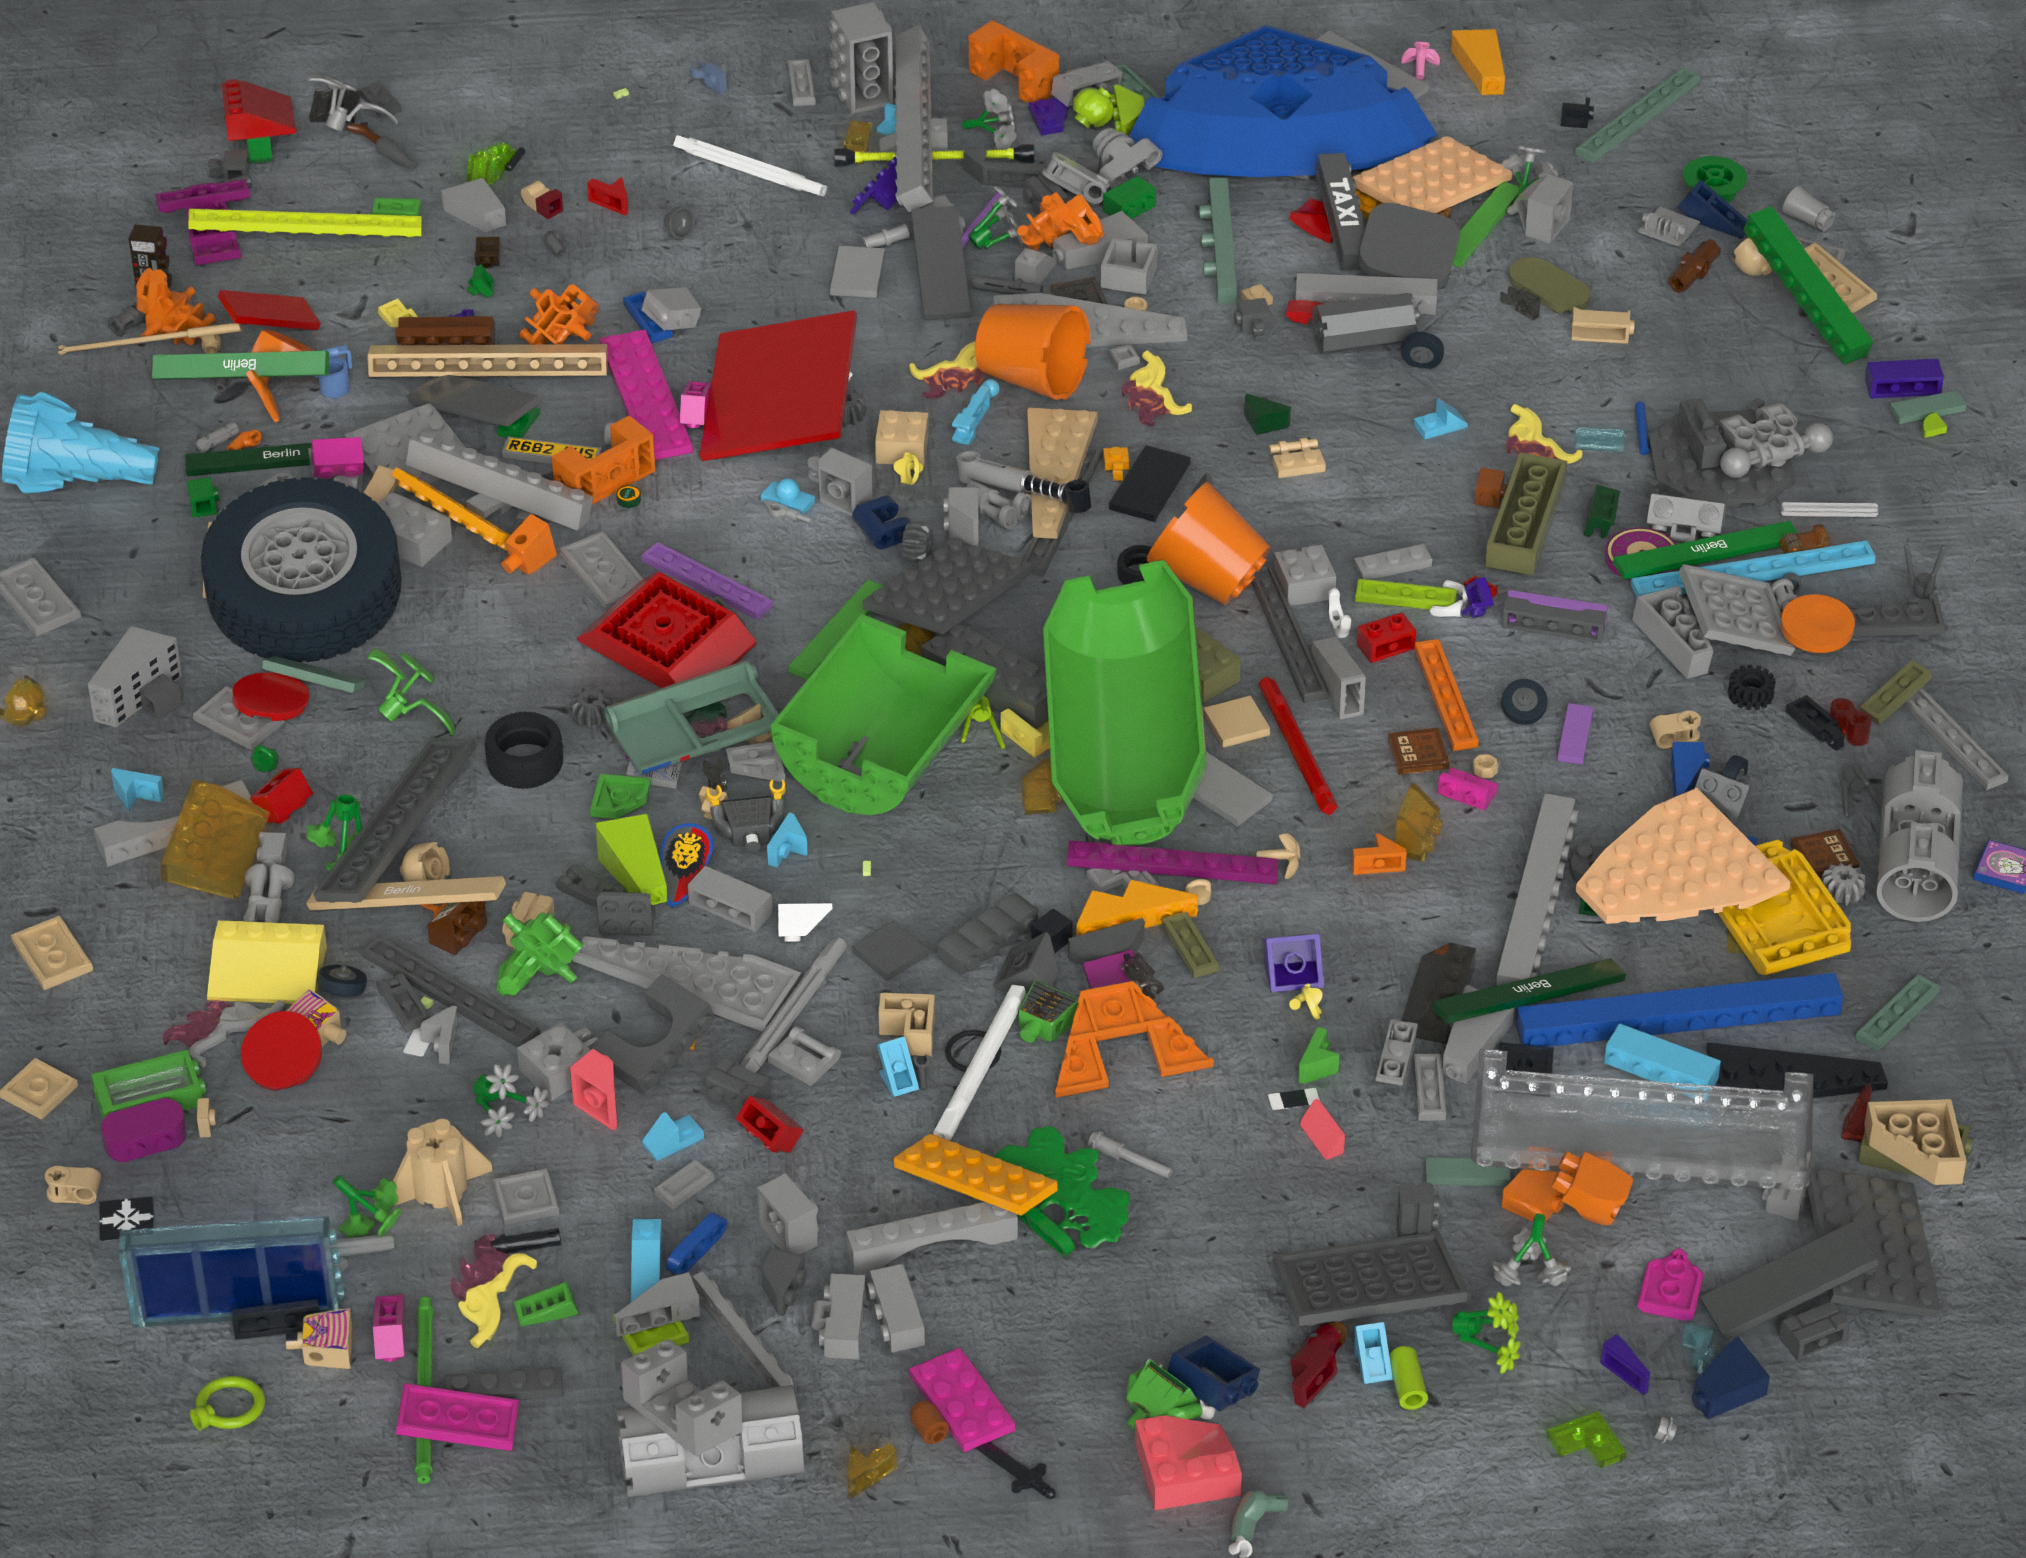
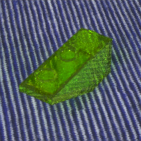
(489, 162)

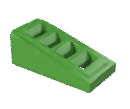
(548, 1313)

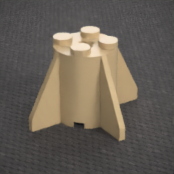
(438, 1167)

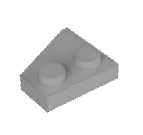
(756, 761)

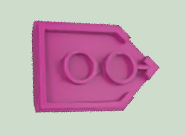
(1671, 1287)

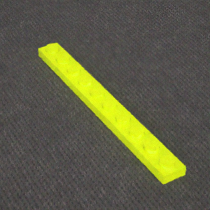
(305, 222)

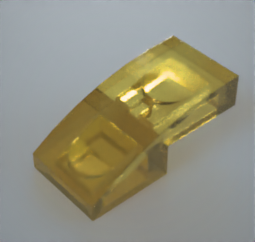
(858, 136)

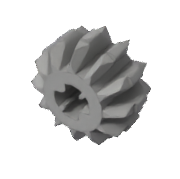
(1844, 883)

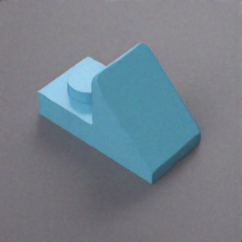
(1443, 421)
(135, 785)
(786, 839)
(897, 1066)
(671, 1136)
(1373, 1353)

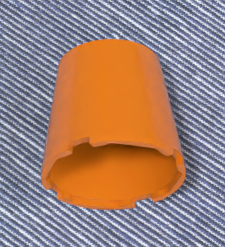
(1034, 347)
(1211, 547)

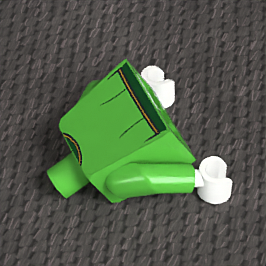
(1157, 1393)

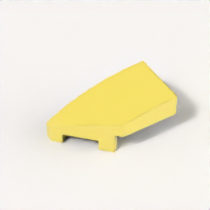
(392, 311)

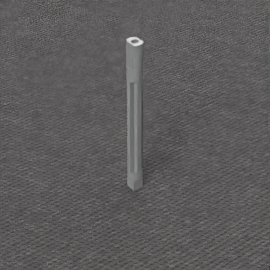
(793, 1005)

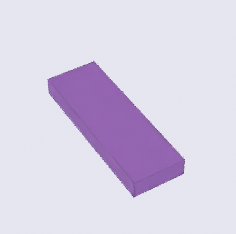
(1575, 733)

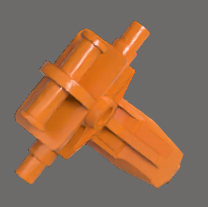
(1059, 219)
(167, 309)
(560, 316)

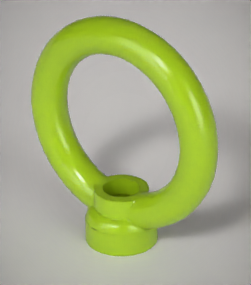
(204, 1415)

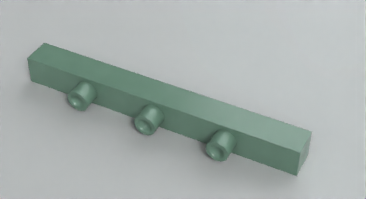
(1221, 240)

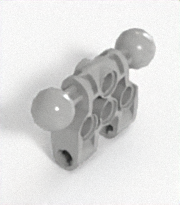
(1768, 440)

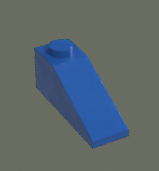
(1686, 765)

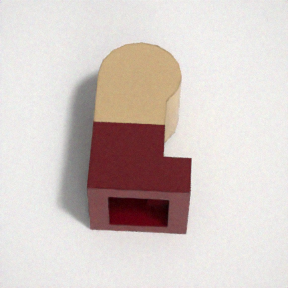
(541, 198)

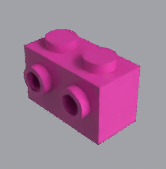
(337, 457)

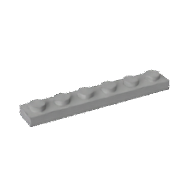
(739, 1334)

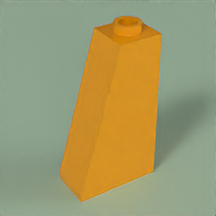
(1480, 58)

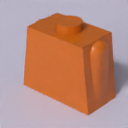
(1532, 1194)

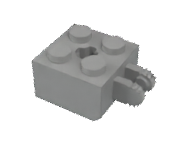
(841, 480)
(551, 1054)

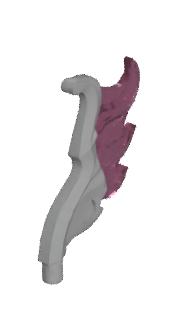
(214, 1025)

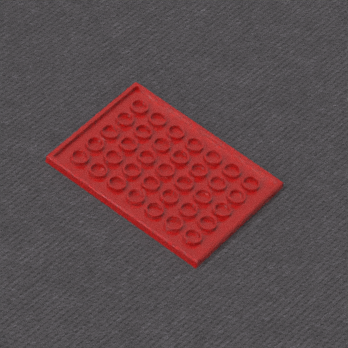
(779, 385)

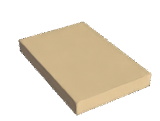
(51, 952)

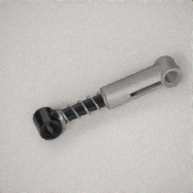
(974, 468)

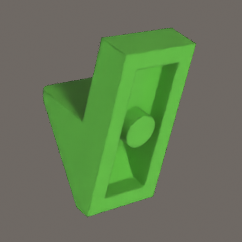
(1317, 1059)

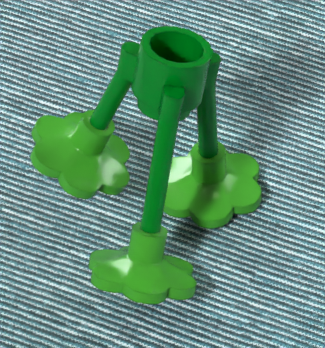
(345, 809)

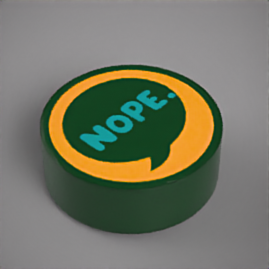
(628, 496)

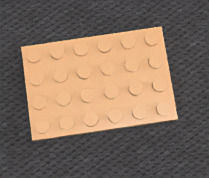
(1433, 176)

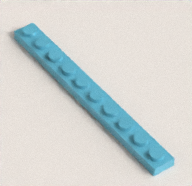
(1771, 567)

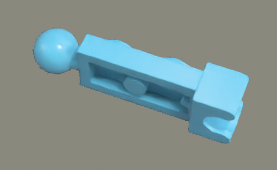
(972, 415)

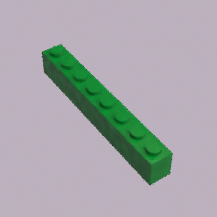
(1808, 285)

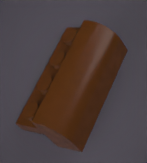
(446, 330)

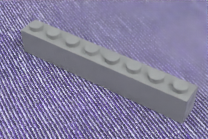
(499, 480)

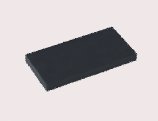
(1149, 483)

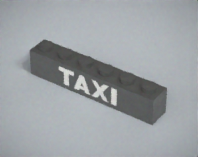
(1341, 207)

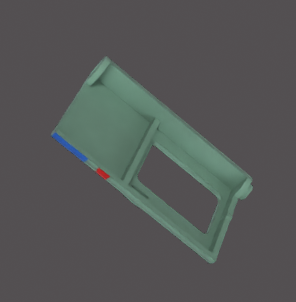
(659, 735)

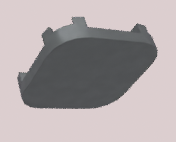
(1408, 244)

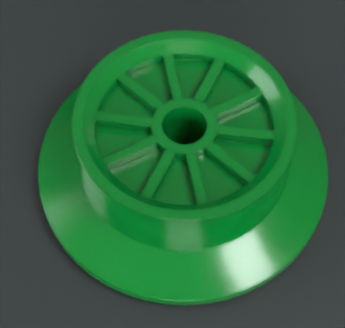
(1718, 173)

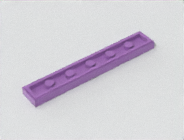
(707, 580)

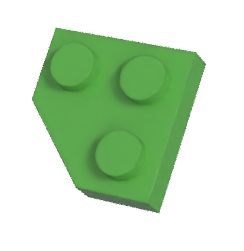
(619, 795)

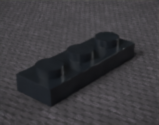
(272, 1319)

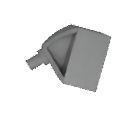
(1544, 207)

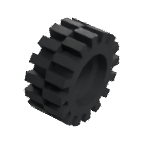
(1747, 696)

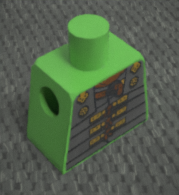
(1046, 1013)

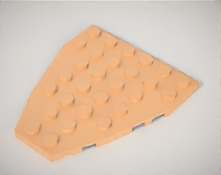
(1677, 863)

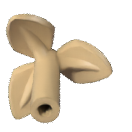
(1291, 853)

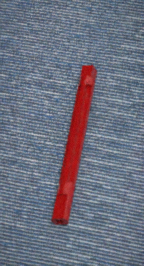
(1298, 746)

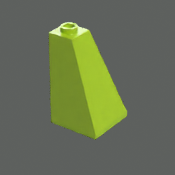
(631, 856)

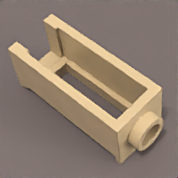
(1601, 326)

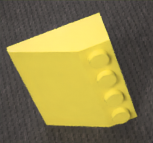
(265, 961)

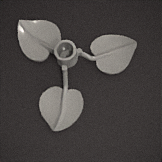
(338, 115)

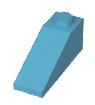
(646, 1255)

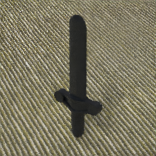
(1025, 1478)

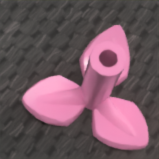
(1421, 54)

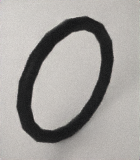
(960, 1035)

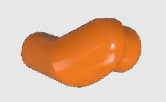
(246, 439)

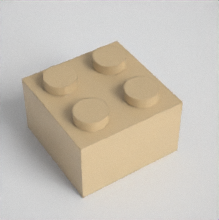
(899, 434)

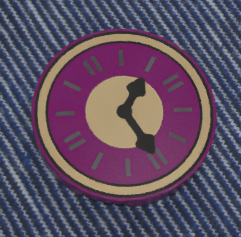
(1633, 541)

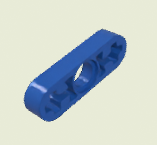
(696, 1244)

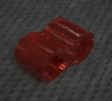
(1853, 723)

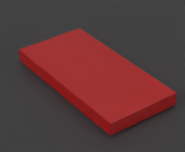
(269, 310)

